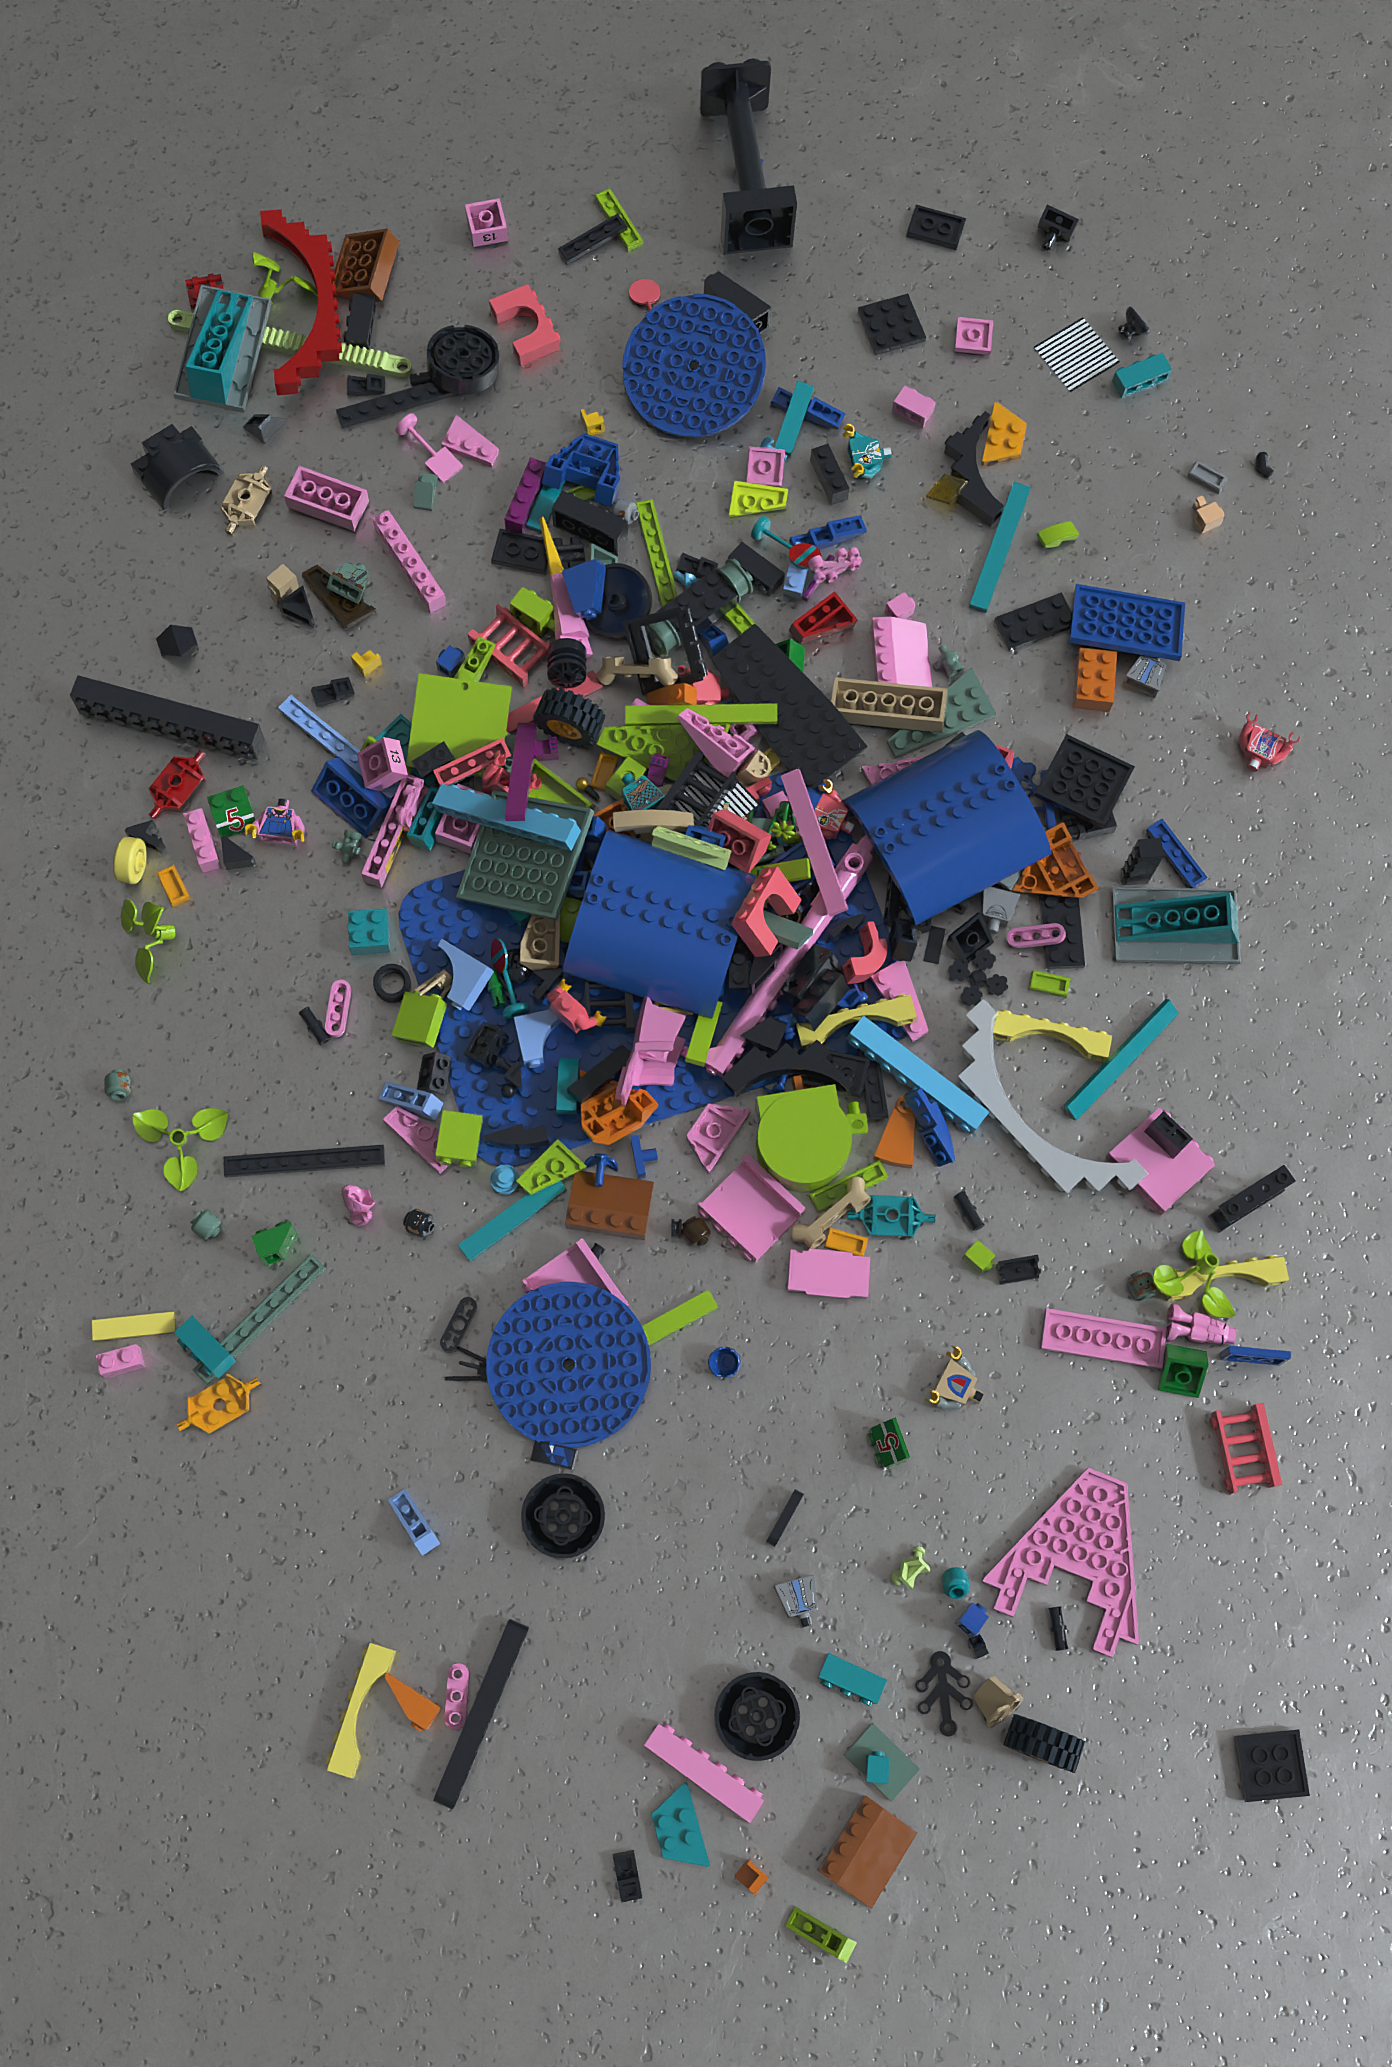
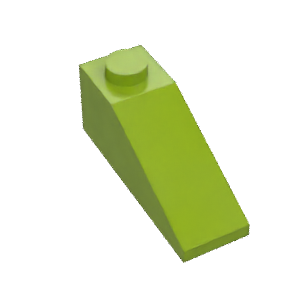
(820, 1934)

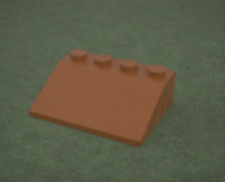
(365, 263)
(614, 1209)
(867, 1851)

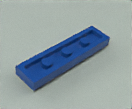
(1177, 854)

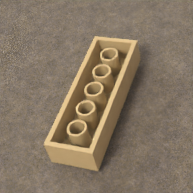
(890, 704)

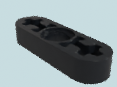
(447, 1336)
(785, 1517)

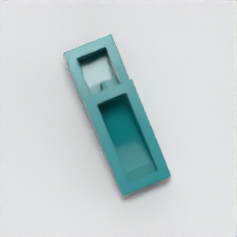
(567, 1075)

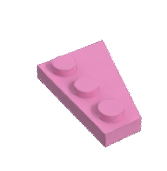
(469, 443)

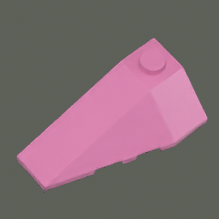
(720, 748)

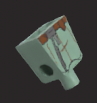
(349, 581)

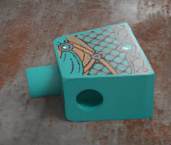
(640, 793)

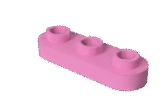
(1027, 935)
(338, 1000)
(460, 1706)

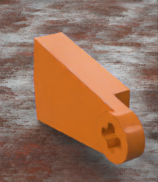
(898, 1138)

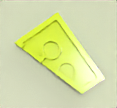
(756, 498)

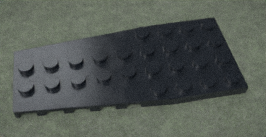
(809, 727)

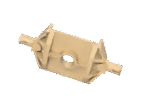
(241, 511)

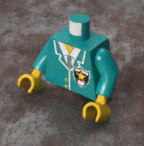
(864, 453)

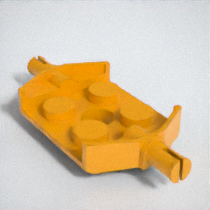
(202, 1410)

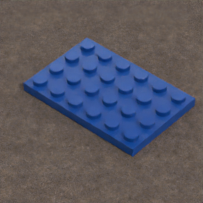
(1127, 622)

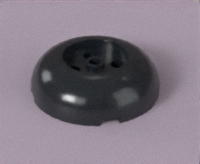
(537, 1515)
(780, 1707)

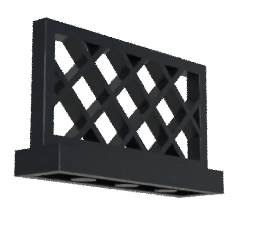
(892, 906)

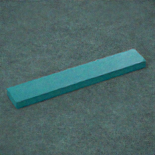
(509, 1220)

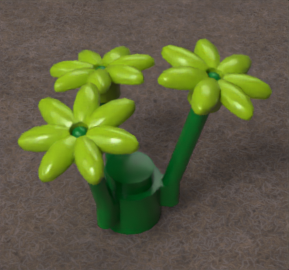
(785, 813)

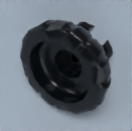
(1134, 325)
(517, 972)

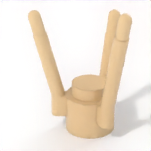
(440, 980)

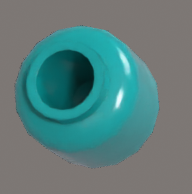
(955, 1583)

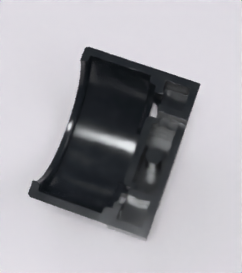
(170, 460)

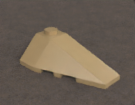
(541, 944)

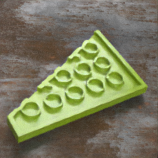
(644, 740)

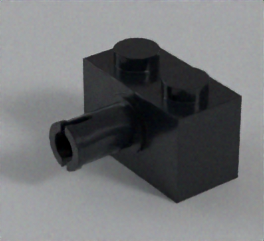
(1057, 225)

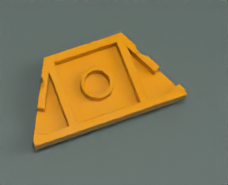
(1004, 436)

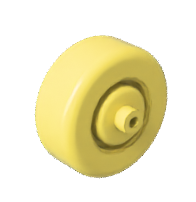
(129, 860)

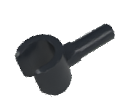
(501, 980)

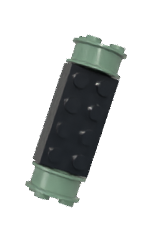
(708, 601)

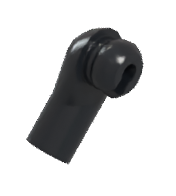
(1261, 464)

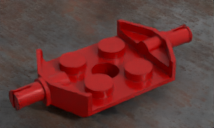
(172, 797)

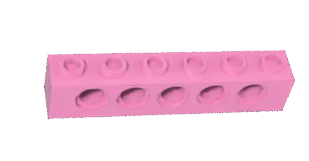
(409, 561)

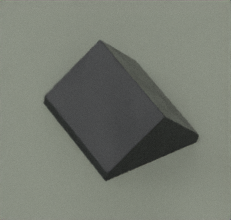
(970, 938)

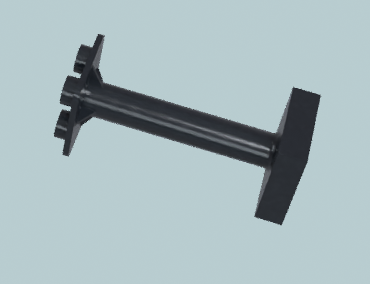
(755, 215)

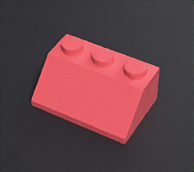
(742, 837)

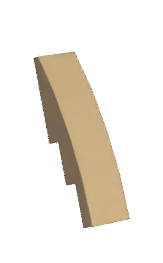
(646, 820)

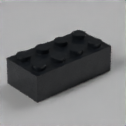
(590, 523)

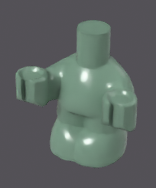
(950, 661)
(349, 846)

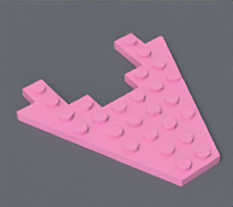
(1086, 1536)

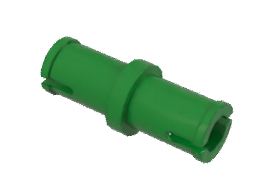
(495, 989)

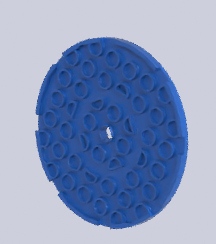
(689, 331)
(558, 1403)

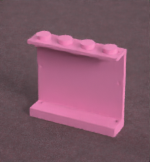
(751, 1209)

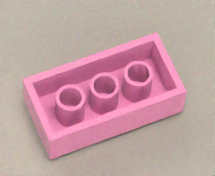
(326, 498)

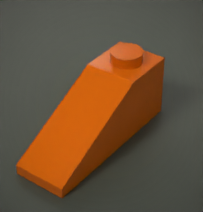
(673, 695)
(416, 1706)

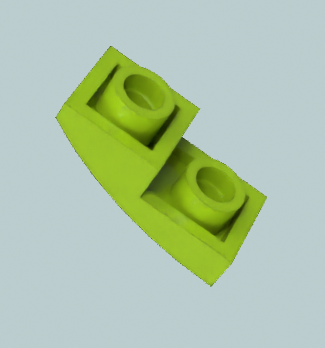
(1055, 534)

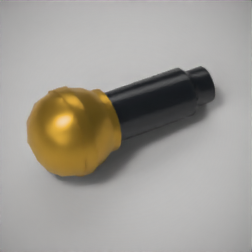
(583, 784)

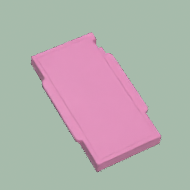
(828, 1273)

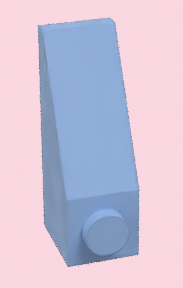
(795, 581)
(411, 1100)
(413, 1522)

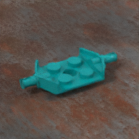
(877, 1223)

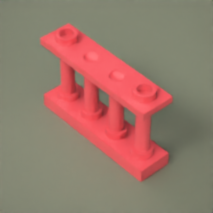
(506, 663)
(1261, 1435)

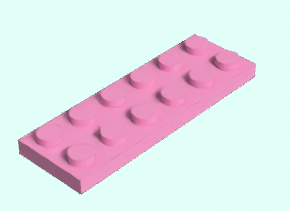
(1103, 1338)

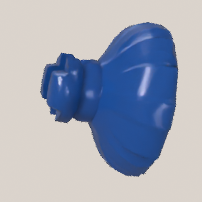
(787, 1016)

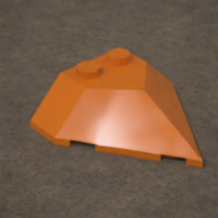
(1060, 872)
(608, 1120)

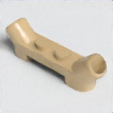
(658, 666)
(813, 1234)

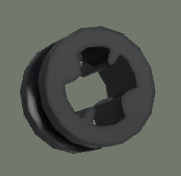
(676, 1227)

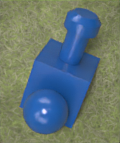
(851, 998)

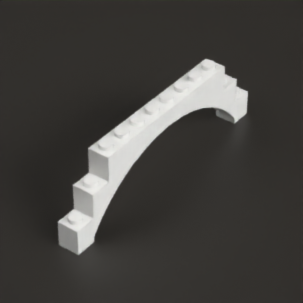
(985, 1084)

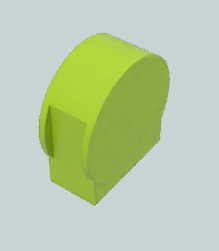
(802, 1137)

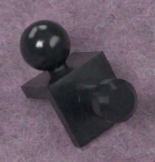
(512, 1077)

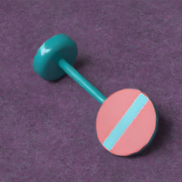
(798, 554)
(500, 961)

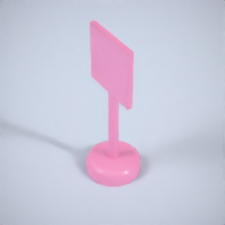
(441, 463)

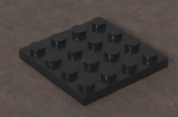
(1084, 781)

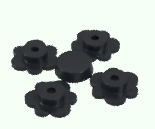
(978, 977)

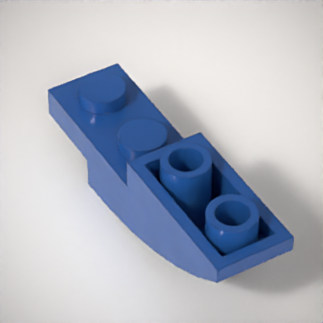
(935, 1131)

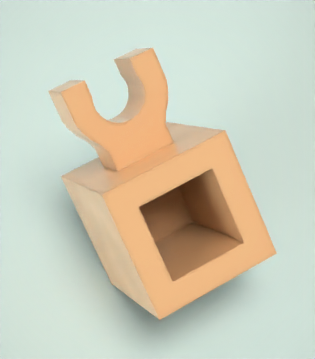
(1207, 516)

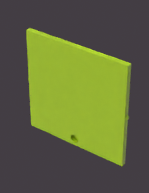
(459, 713)

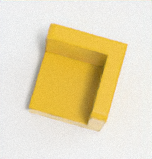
(592, 422)
(366, 662)

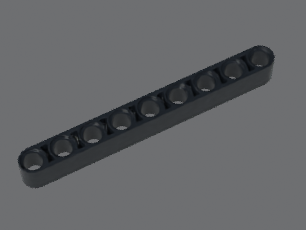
(481, 1714)

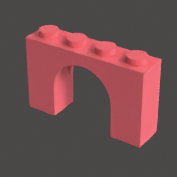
(524, 303)
(749, 919)

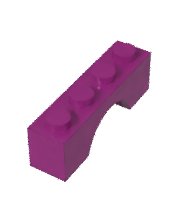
(521, 504)

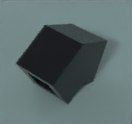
(978, 1646)

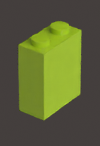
(419, 1019)
(459, 1138)

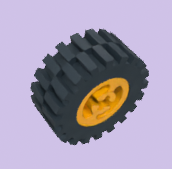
(569, 717)
(1044, 1743)

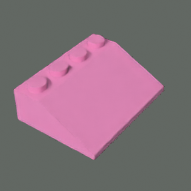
(900, 651)

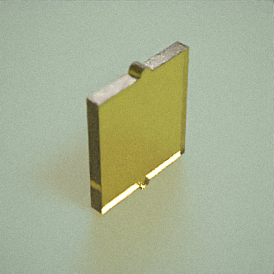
(946, 489)

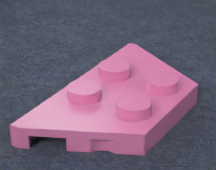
(715, 1131)

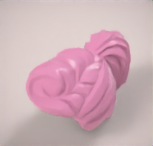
(358, 1202)

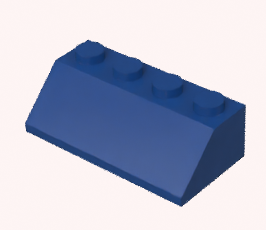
(346, 794)

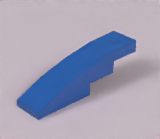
(816, 412)
(833, 533)

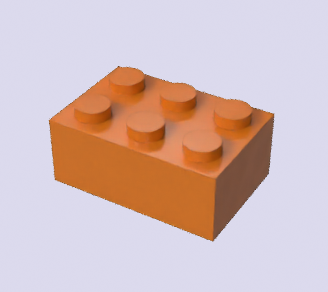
(1094, 679)

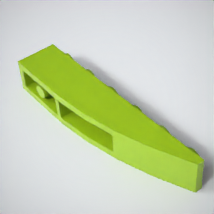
(476, 660)

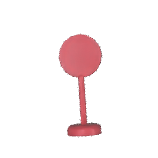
(644, 292)

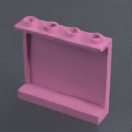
(1167, 1176)
(573, 1265)

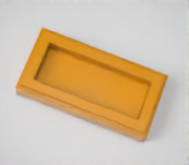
(604, 771)
(173, 886)
(845, 1242)

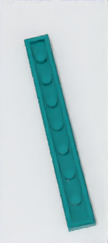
(999, 547)
(1121, 1059)

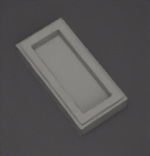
(1207, 476)

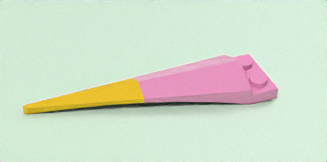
(566, 621)

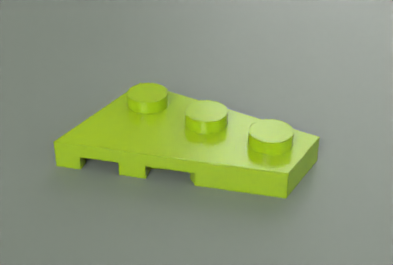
(550, 1168)

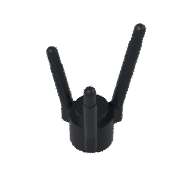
(481, 1368)

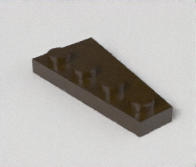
(344, 610)

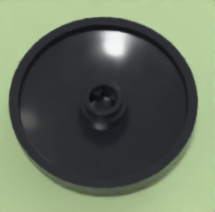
(624, 598)

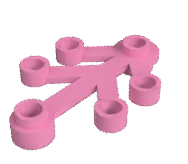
(835, 567)
(407, 814)

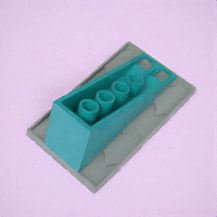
(222, 348)
(1176, 925)

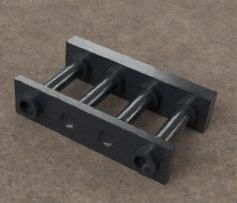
(687, 778)
(625, 1002)
(1251, 1198)

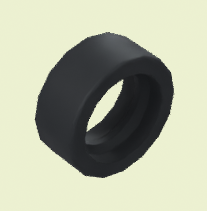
(384, 970)

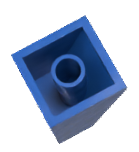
(586, 587)

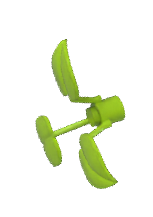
(269, 287)
(150, 917)
(180, 1170)
(1198, 1249)

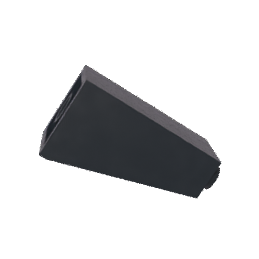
(754, 307)

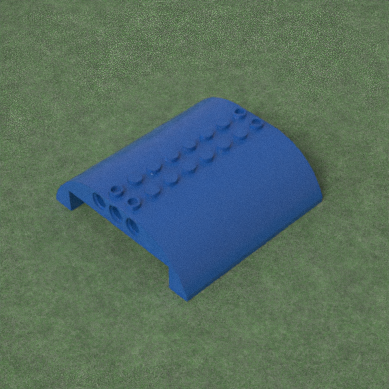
(950, 825)
(657, 924)

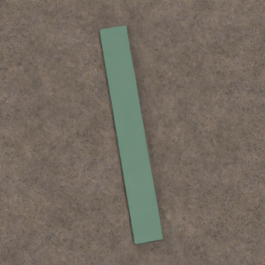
(267, 1310)

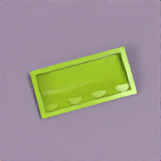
(556, 789)

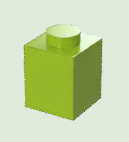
(979, 1257)

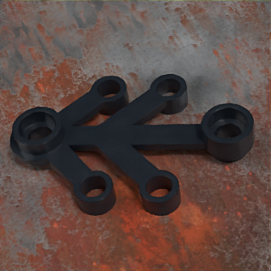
(943, 1690)

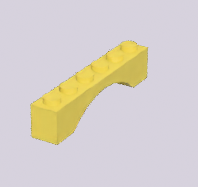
(894, 1011)
(1090, 1044)
(1265, 1272)
(346, 1754)

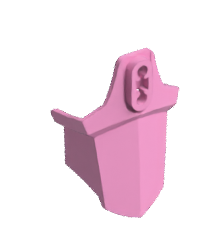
(653, 1051)

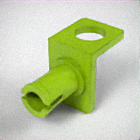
(857, 1121)

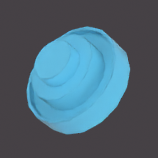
(504, 1179)

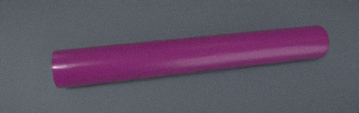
(807, 594)

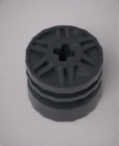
(566, 663)

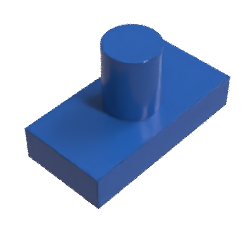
(641, 1156)

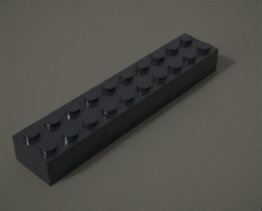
(167, 717)

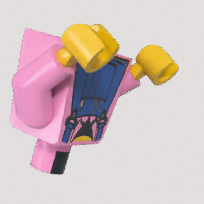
(277, 825)

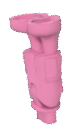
(1201, 1328)

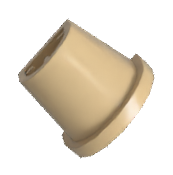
(753, 769)
(996, 1701)

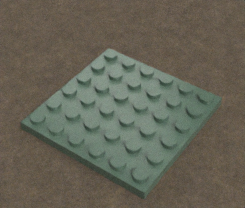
(522, 872)

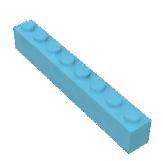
(491, 813)
(917, 1074)

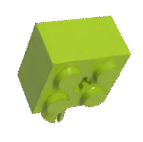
(533, 612)

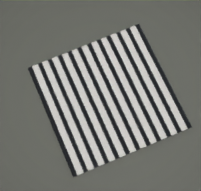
(1076, 354)
(739, 798)

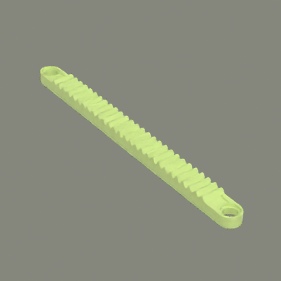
(291, 343)

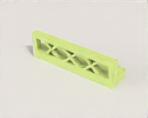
(691, 847)

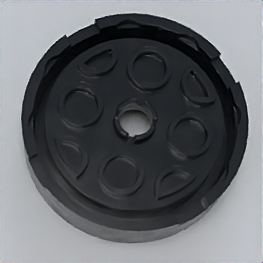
(464, 373)

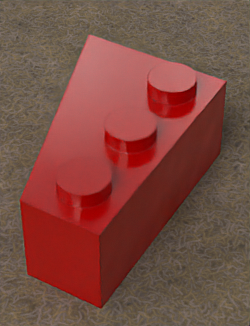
(823, 619)

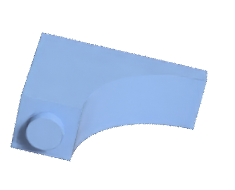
(468, 976)
(532, 1034)

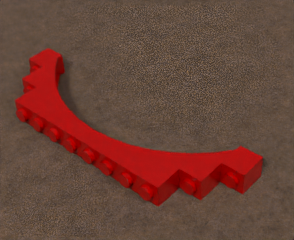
(322, 341)

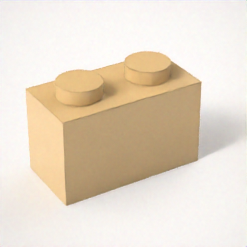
(281, 583)

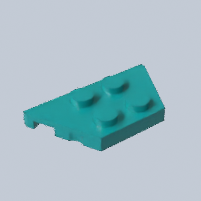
(679, 1829)

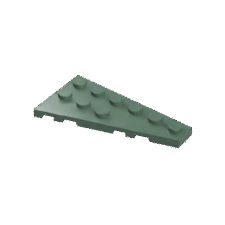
(965, 708)

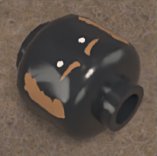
(419, 1223)

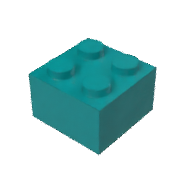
(369, 931)

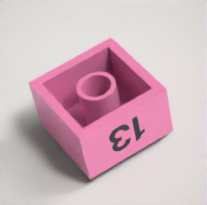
(486, 222)
(382, 764)

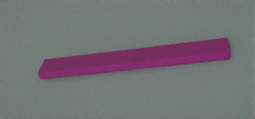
(521, 772)

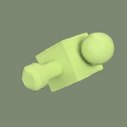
(910, 1568)

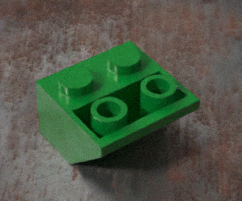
(274, 1243)

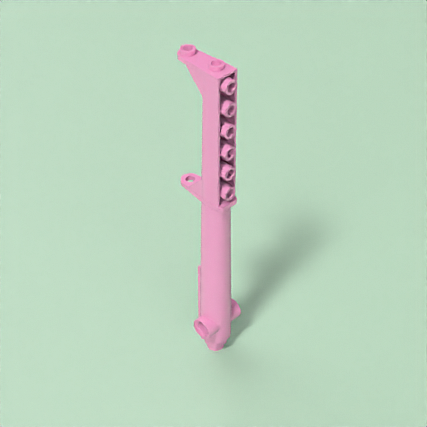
(754, 1011)

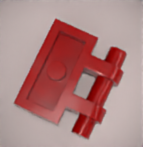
(196, 282)

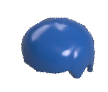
(724, 1362)

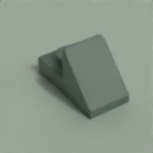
(425, 491)

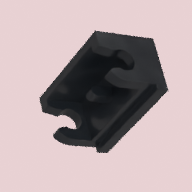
(1168, 1134)
(1018, 1269)

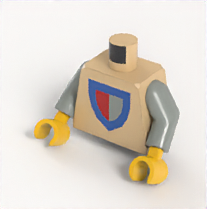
(955, 1383)

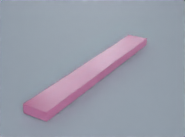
(814, 842)

